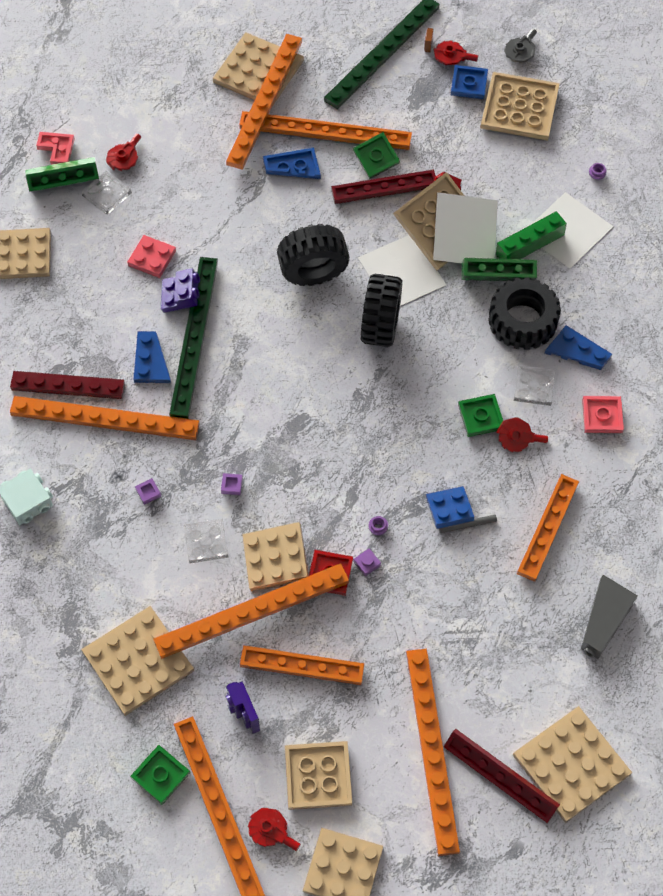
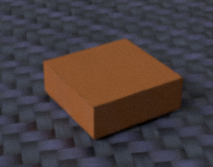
(428, 40)

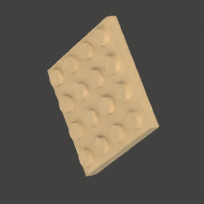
(249, 64)
(520, 106)
(419, 216)
(131, 663)
(572, 763)

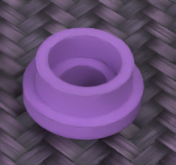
(595, 168)
(378, 520)

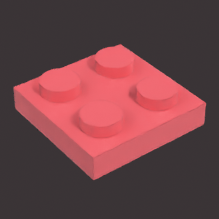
(151, 256)
(602, 414)

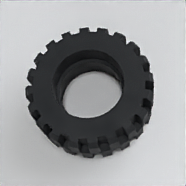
(313, 255)
(529, 294)
(381, 310)

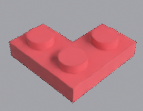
(59, 144)

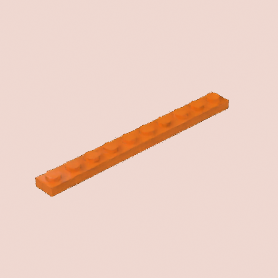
(264, 101)
(330, 130)
(104, 418)
(250, 611)
(432, 753)
(218, 808)

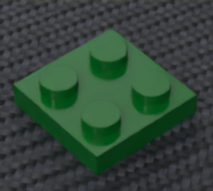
(376, 155)
(480, 415)
(160, 774)

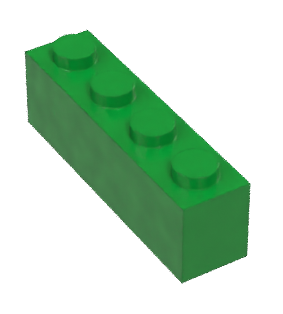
(61, 174)
(532, 237)
(498, 269)

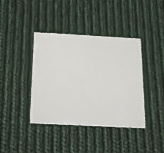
(464, 228)
(582, 230)
(405, 261)

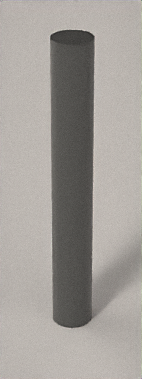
(477, 522)

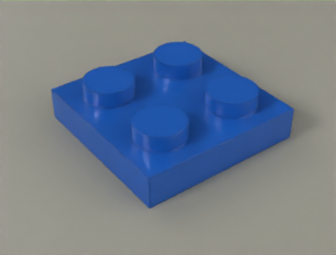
(469, 82)
(450, 507)

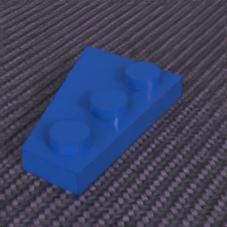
(293, 163)
(574, 346)
(149, 360)

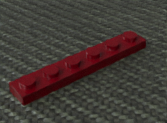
(382, 186)
(67, 385)
(501, 775)

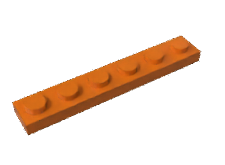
(547, 528)
(302, 665)

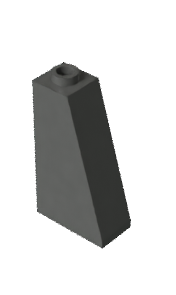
(608, 611)

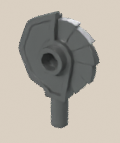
(521, 49)

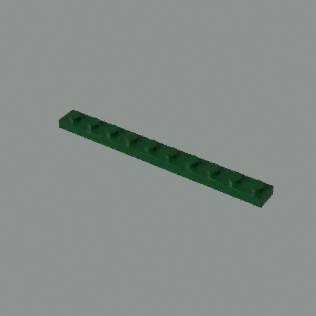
(381, 53)
(193, 340)

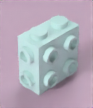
(25, 496)

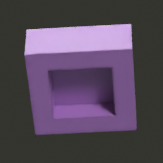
(231, 484)
(148, 491)
(367, 562)

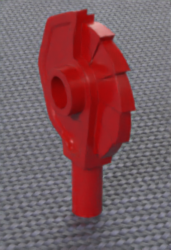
(452, 53)
(123, 155)
(516, 435)
(270, 827)

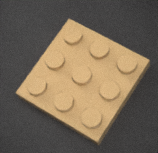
(25, 253)
(275, 556)
(318, 775)
(342, 865)

